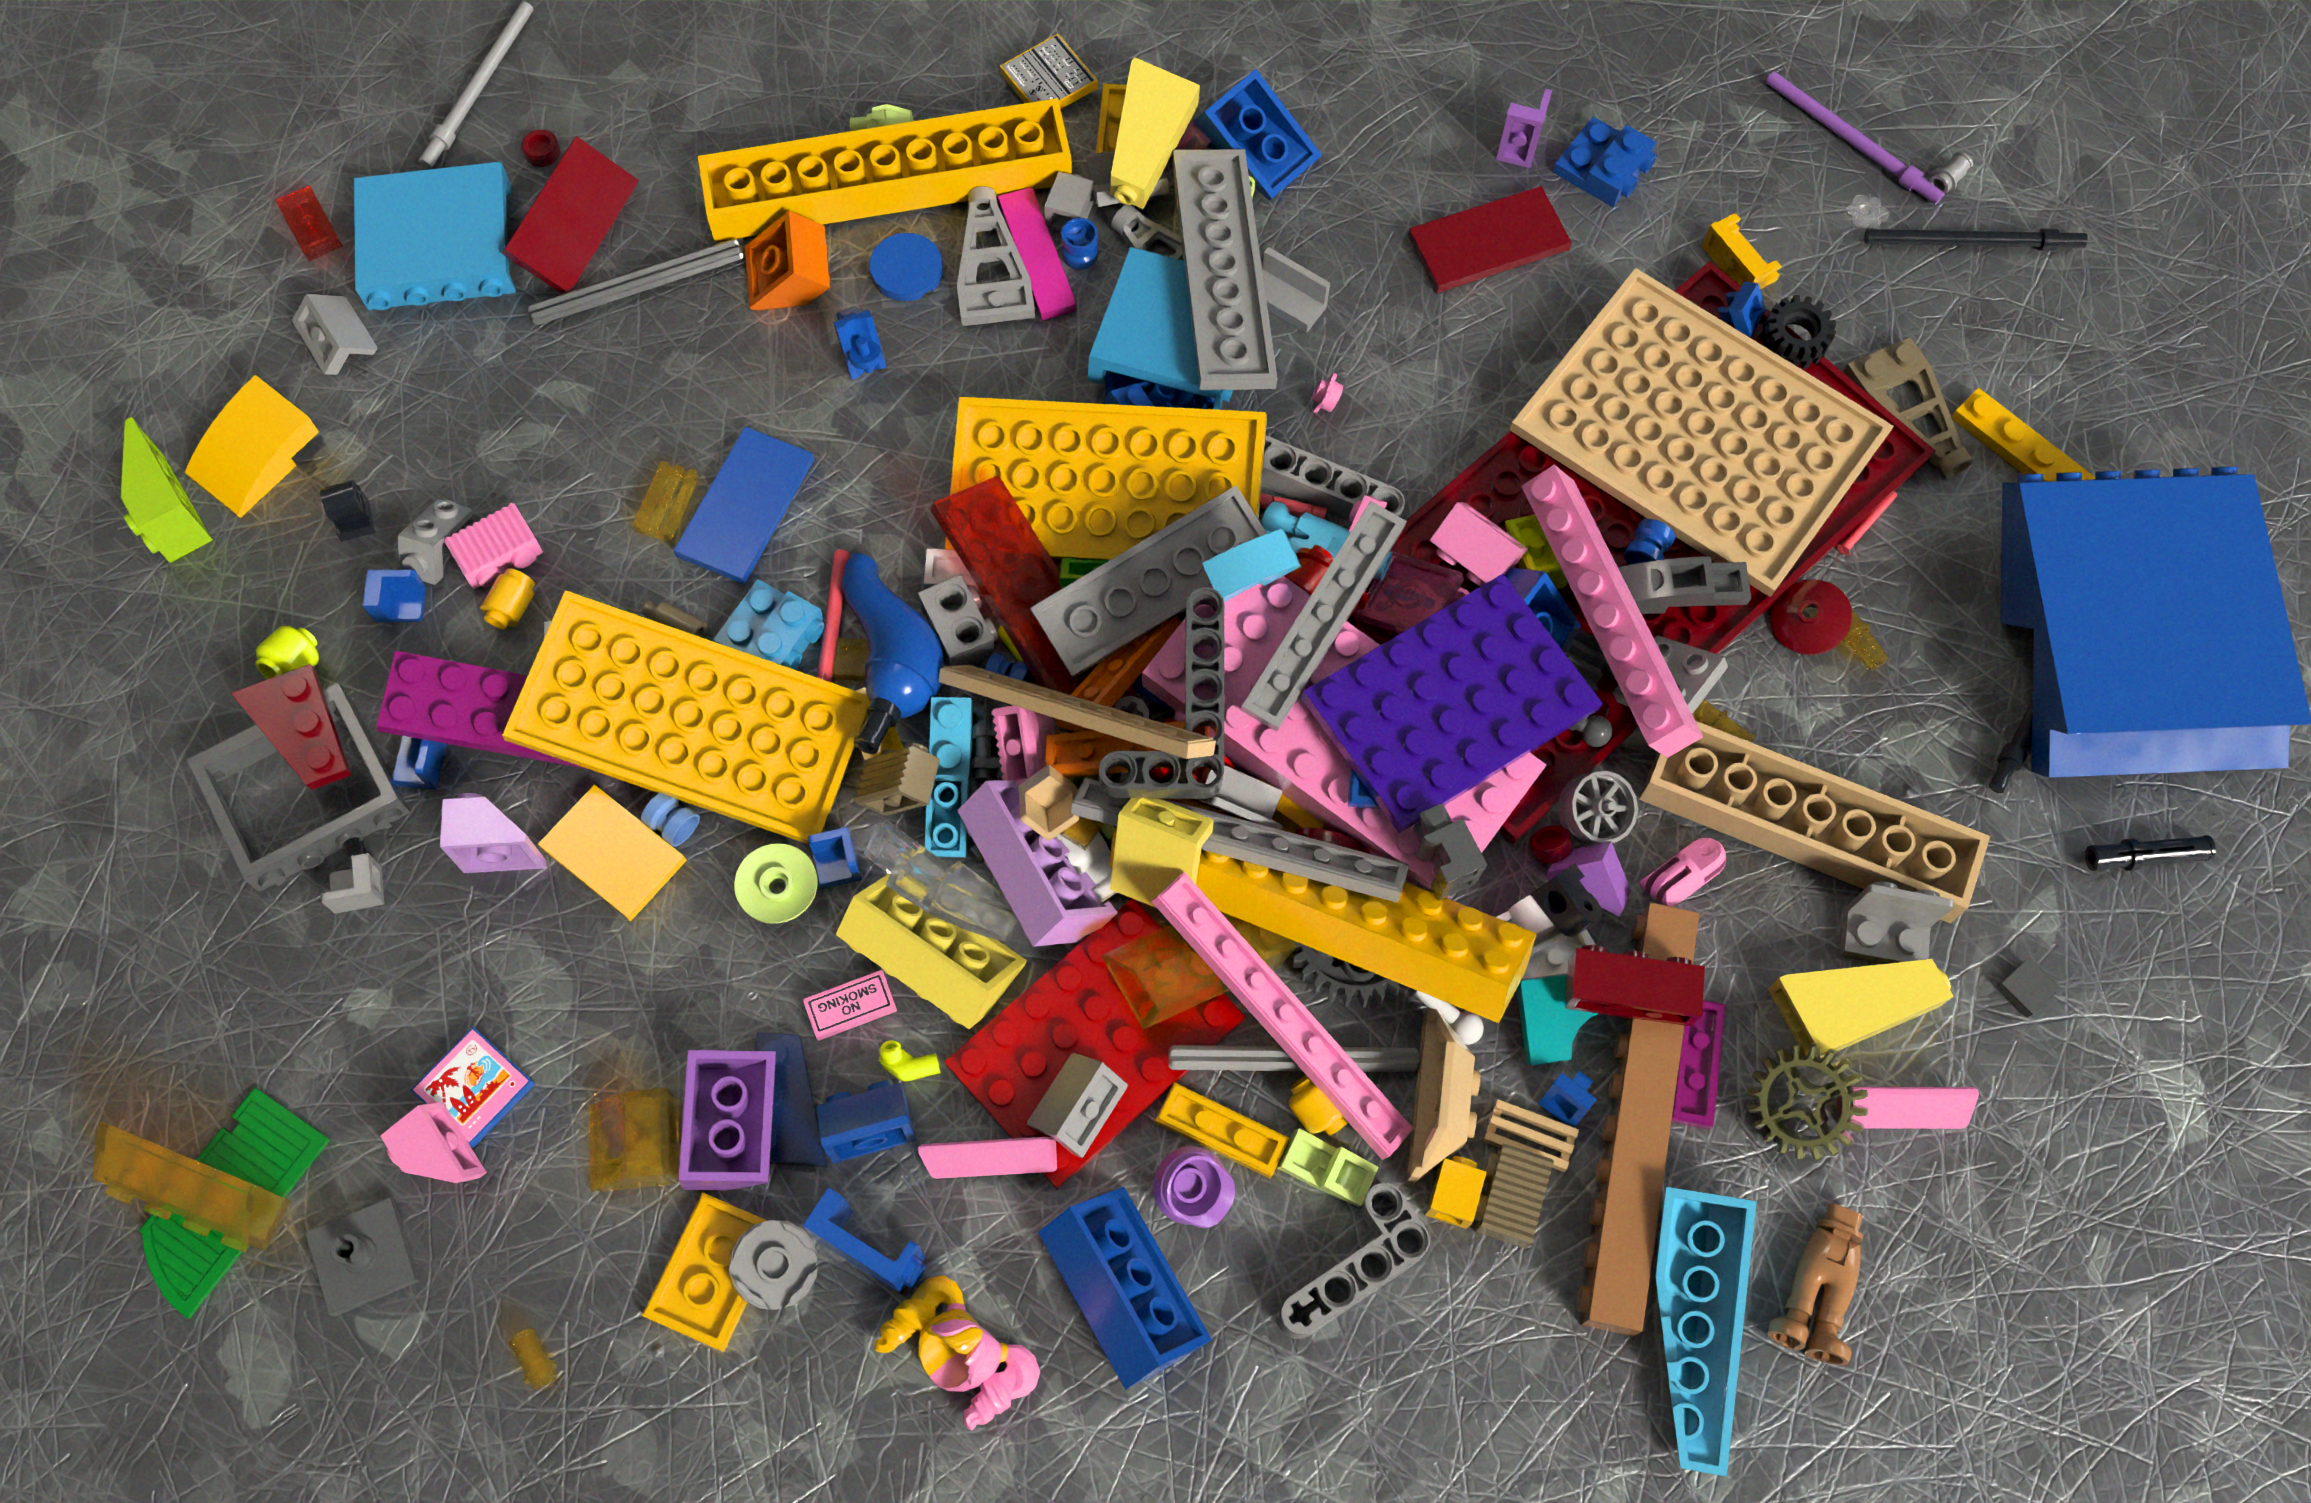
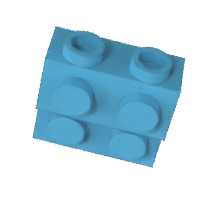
(772, 625)

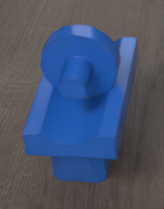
(859, 341)

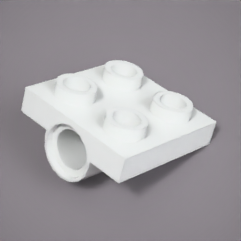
(1550, 947)

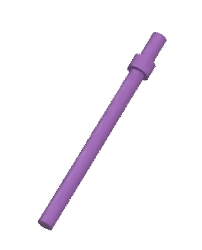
(1909, 177)

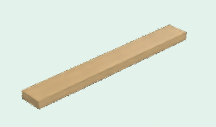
(1079, 711)

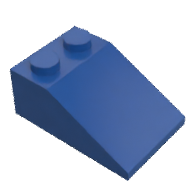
(1258, 121)

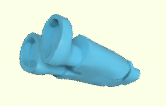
(1311, 531)

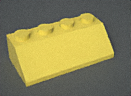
(931, 956)

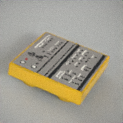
(1049, 73)

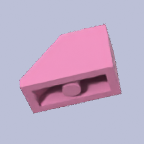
(432, 1145)

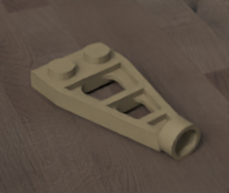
(1905, 363)

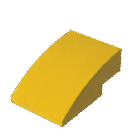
(249, 446)

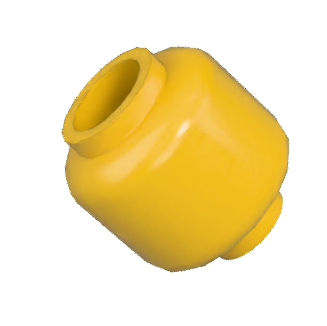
(1314, 1108)

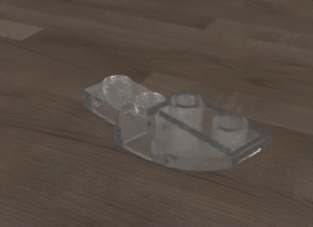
(943, 890)

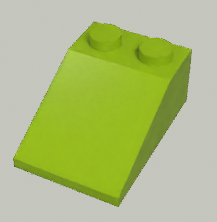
(156, 500)

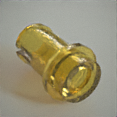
(533, 1359)

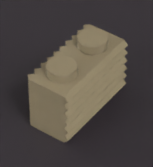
(898, 780)
(1513, 1195)

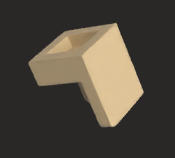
(1047, 802)

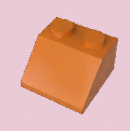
(787, 264)

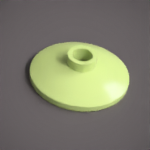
(764, 869)

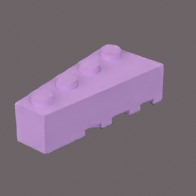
(1033, 873)

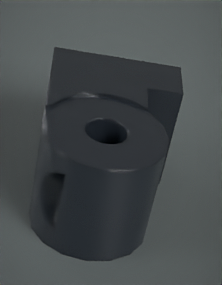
(348, 510)
(1568, 902)

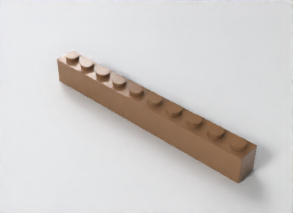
(1636, 1145)

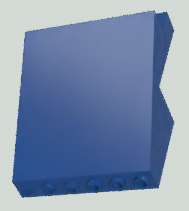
(2150, 623)

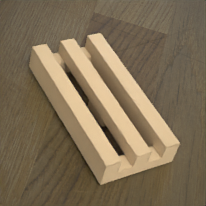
(1568, 1132)

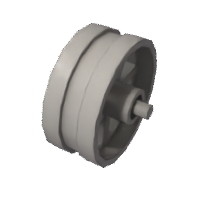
(1598, 807)

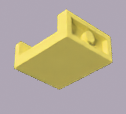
(1156, 846)

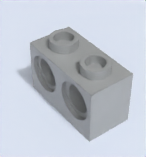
(954, 624)

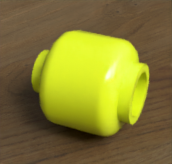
(286, 651)

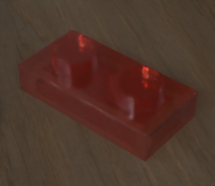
(309, 223)

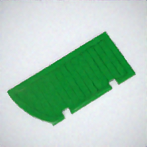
(265, 1149)

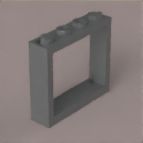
(311, 849)

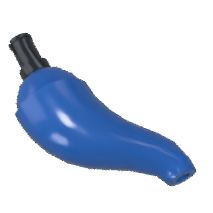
(901, 656)

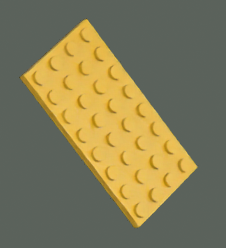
(1106, 472)
(688, 718)

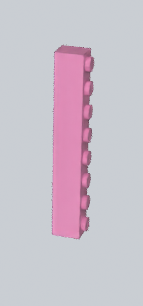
(1612, 613)

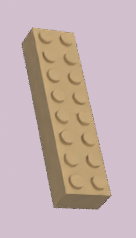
(1816, 818)

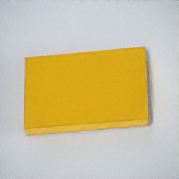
(612, 852)
(695, 1285)

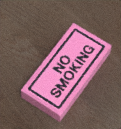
(849, 1005)

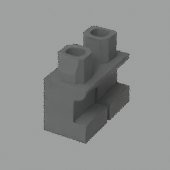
(1450, 849)

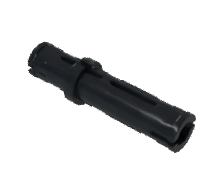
(2149, 853)

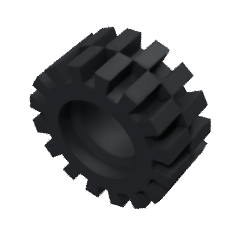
(1806, 316)

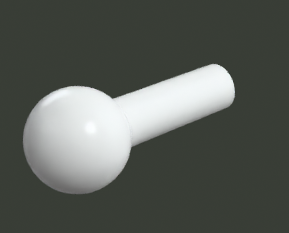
(1465, 1024)

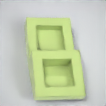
(1327, 1167)

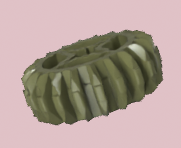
(1817, 1120)

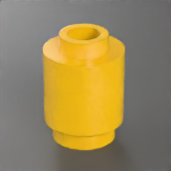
(508, 599)

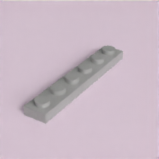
(1323, 616)

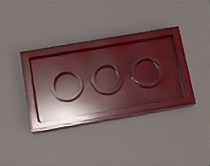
(570, 216)
(1489, 239)

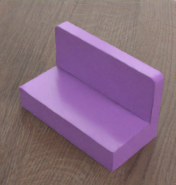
(1522, 132)

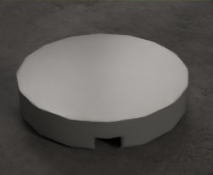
(773, 1264)

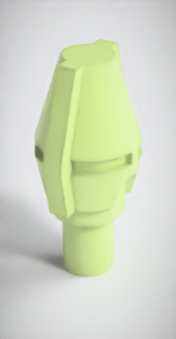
(881, 116)

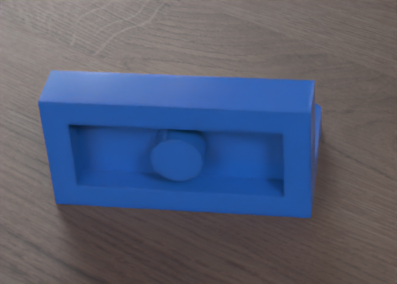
(419, 763)

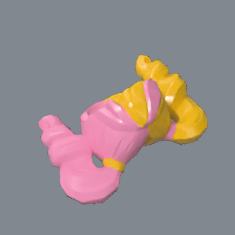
(959, 1351)

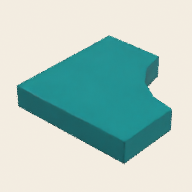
(1545, 1024)

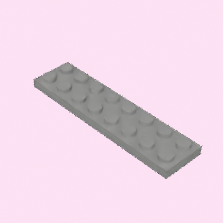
(1223, 271)

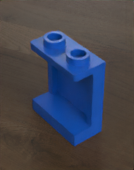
(826, 1227)

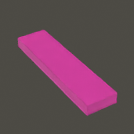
(1038, 253)

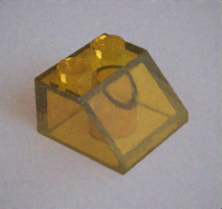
(634, 1140)

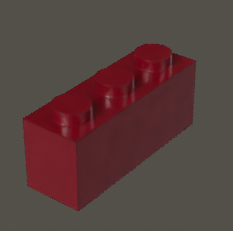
(1634, 986)

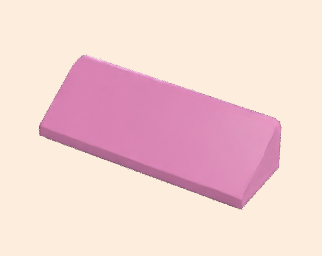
(1916, 1107)
(989, 1157)

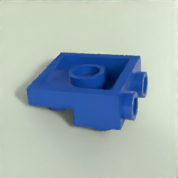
(1606, 160)

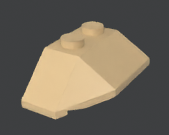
(1441, 1097)

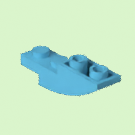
(953, 745)

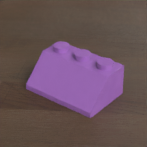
(727, 1119)

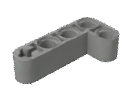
(1349, 1270)

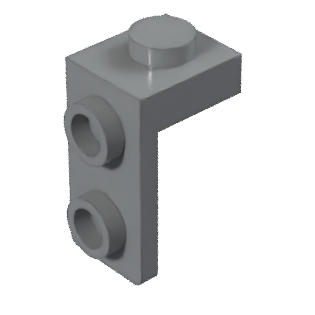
(423, 538)

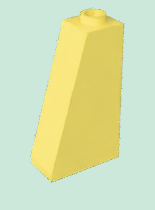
(1151, 125)
(1857, 1002)

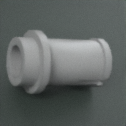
(1947, 176)

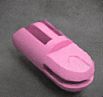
(1685, 872)

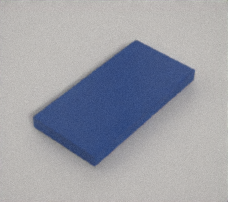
(744, 505)

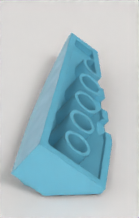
(1702, 1313)

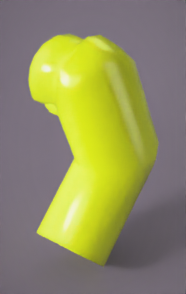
(903, 1065)

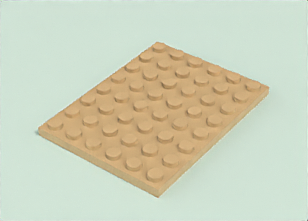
(1702, 429)

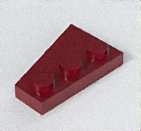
(298, 724)

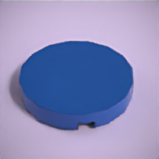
(906, 266)

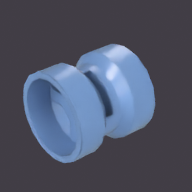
(670, 818)

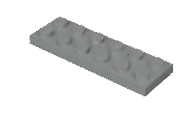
(1142, 584)

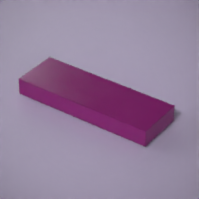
(1699, 1069)

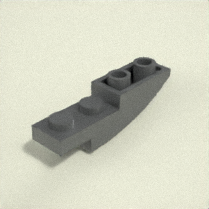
(1686, 583)

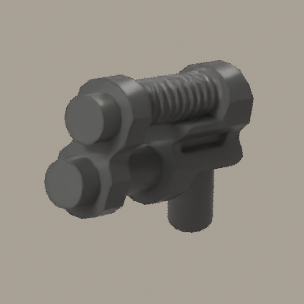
(984, 733)

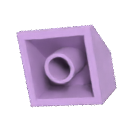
(484, 838)

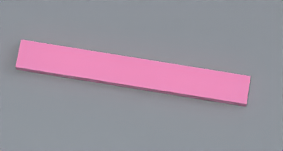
(1283, 1015)

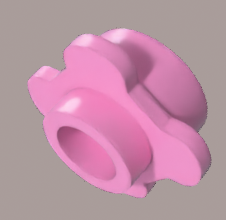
(1327, 394)

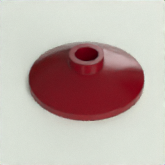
(1813, 634)

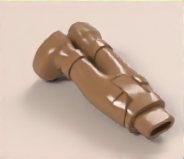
(1831, 1261)

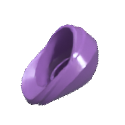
(1193, 1187)

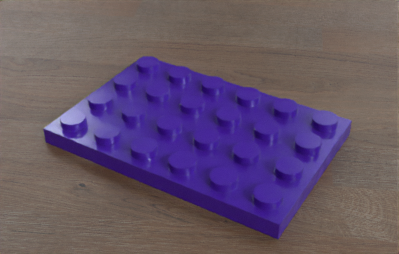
(1450, 701)

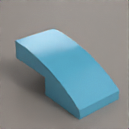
(1251, 563)

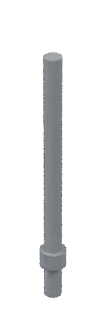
(443, 134)

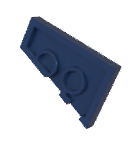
(794, 1119)

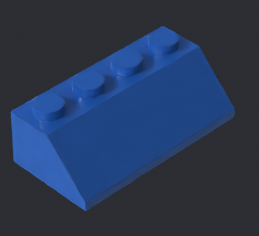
(1124, 1286)

